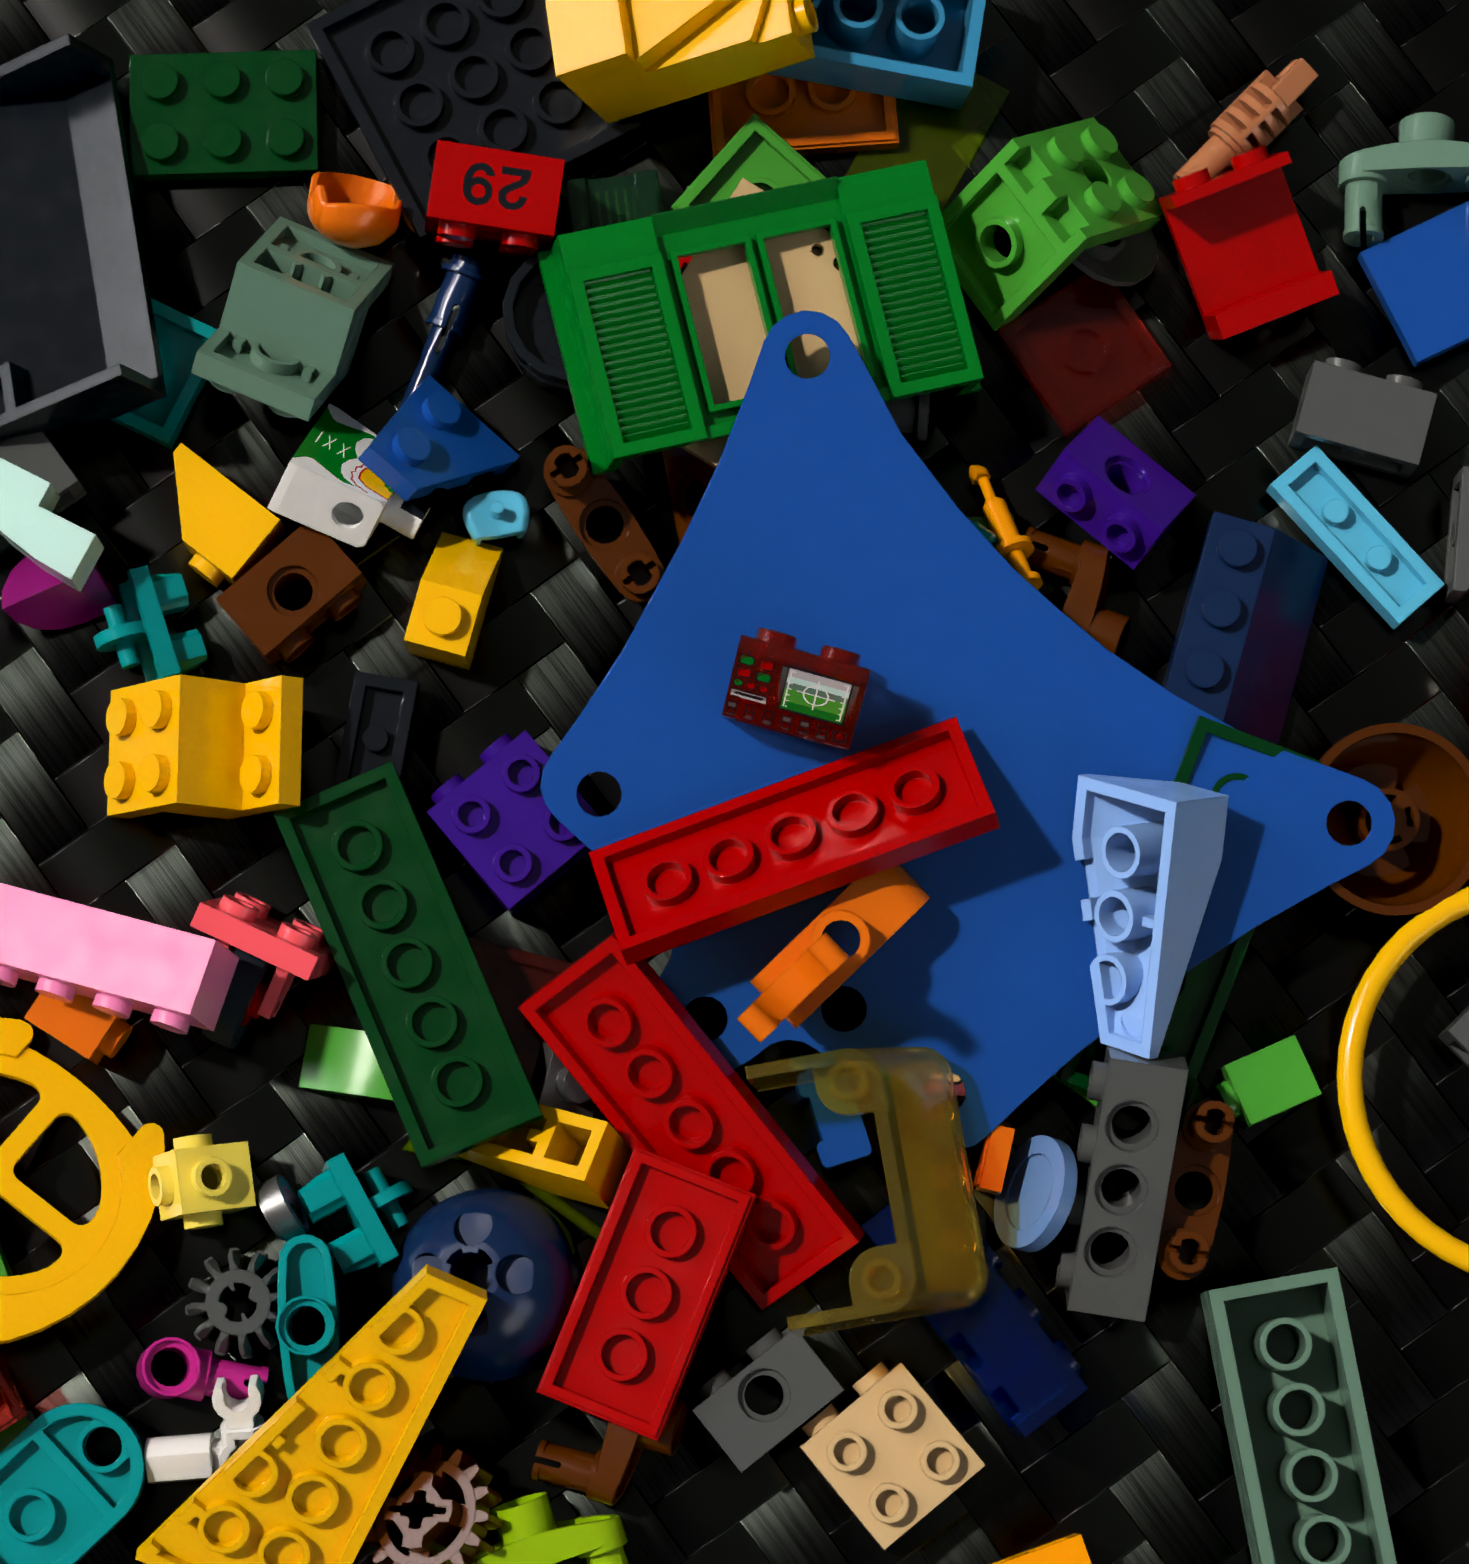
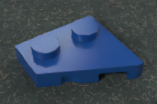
(434, 445)

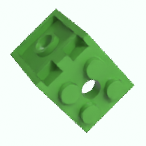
(1055, 200)

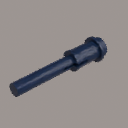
(457, 293)

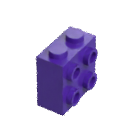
(503, 824)

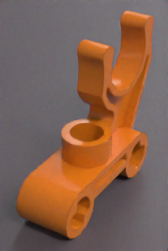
(816, 965)

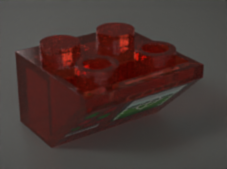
(796, 690)

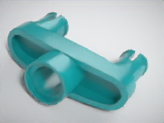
(306, 1281)

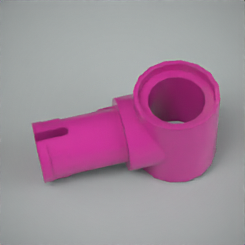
(200, 1372)

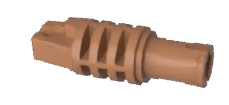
(1253, 118)

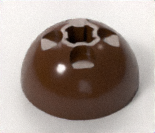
(1430, 803)

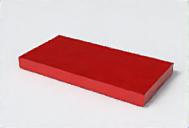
(647, 1294)

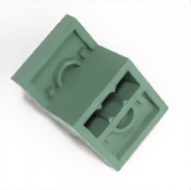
(292, 319)

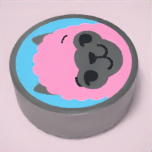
(282, 1208)

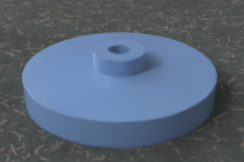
(1036, 1193)

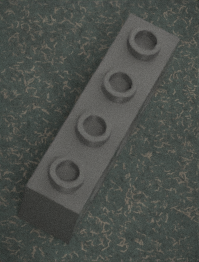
(1122, 1281)

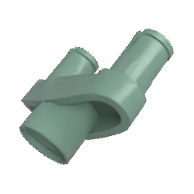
(1419, 163)

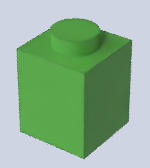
(1267, 1082)

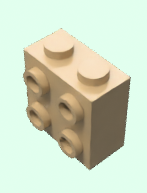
(889, 1453)

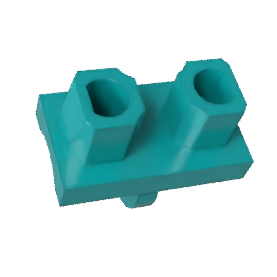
(144, 629)
(340, 1189)

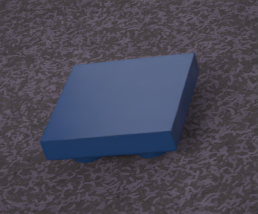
(1425, 283)

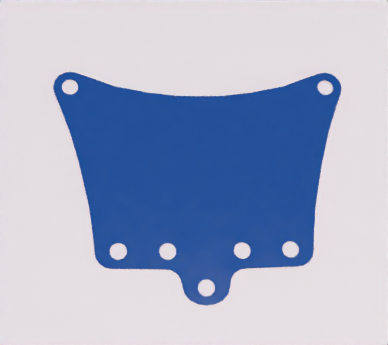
(853, 544)

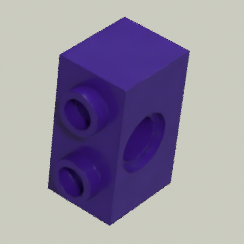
(1115, 492)

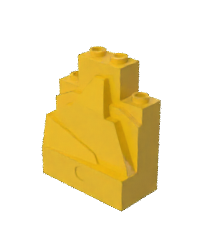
(659, 52)

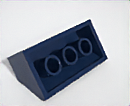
(1245, 624)

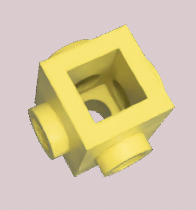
(201, 1181)

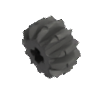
(221, 1314)

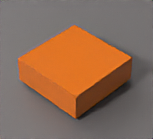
(994, 1160)

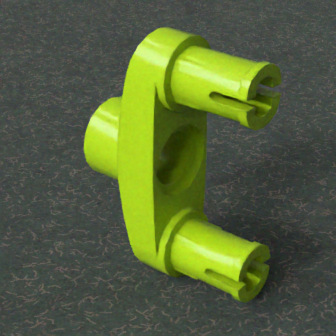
(535, 1536)

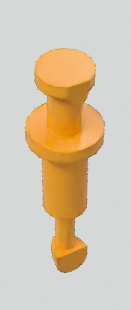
(1010, 544)

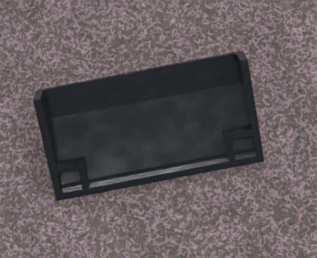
(71, 248)

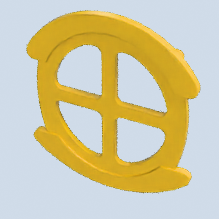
(92, 1251)

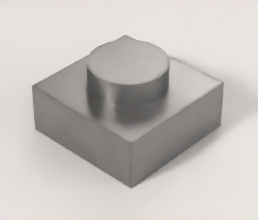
(557, 1087)

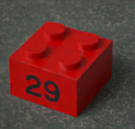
(493, 198)

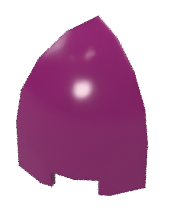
(49, 604)

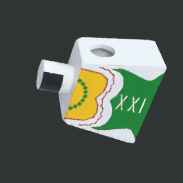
(336, 491)

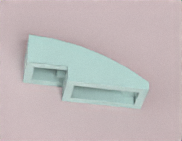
(40, 535)

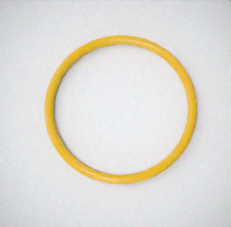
(1350, 1079)

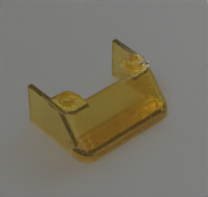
(927, 1175)

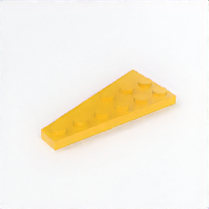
(332, 1452)

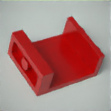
(1244, 244)

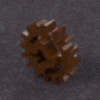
(418, 1508)

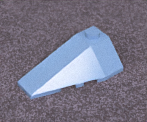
(1149, 877)

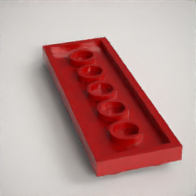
(793, 840)
(685, 1102)

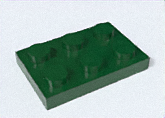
(224, 115)

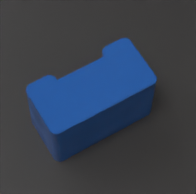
(841, 1137)

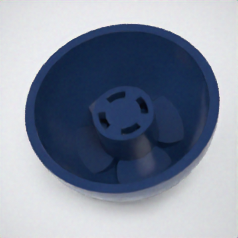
(526, 1284)

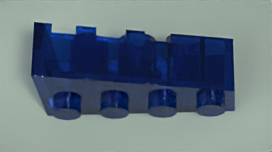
(1002, 1346)

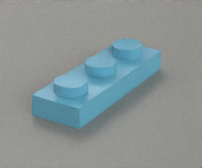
(1355, 537)

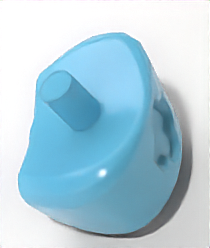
(496, 515)

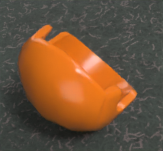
(353, 209)

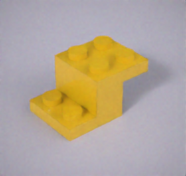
(204, 747)

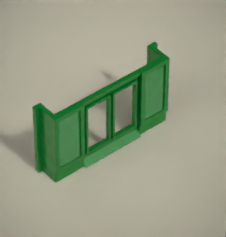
(633, 334)

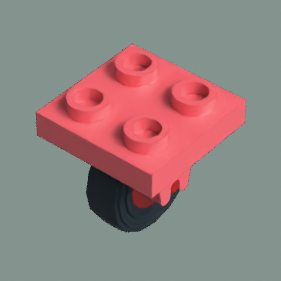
(268, 960)

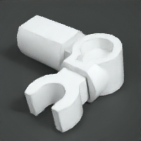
(201, 1454)

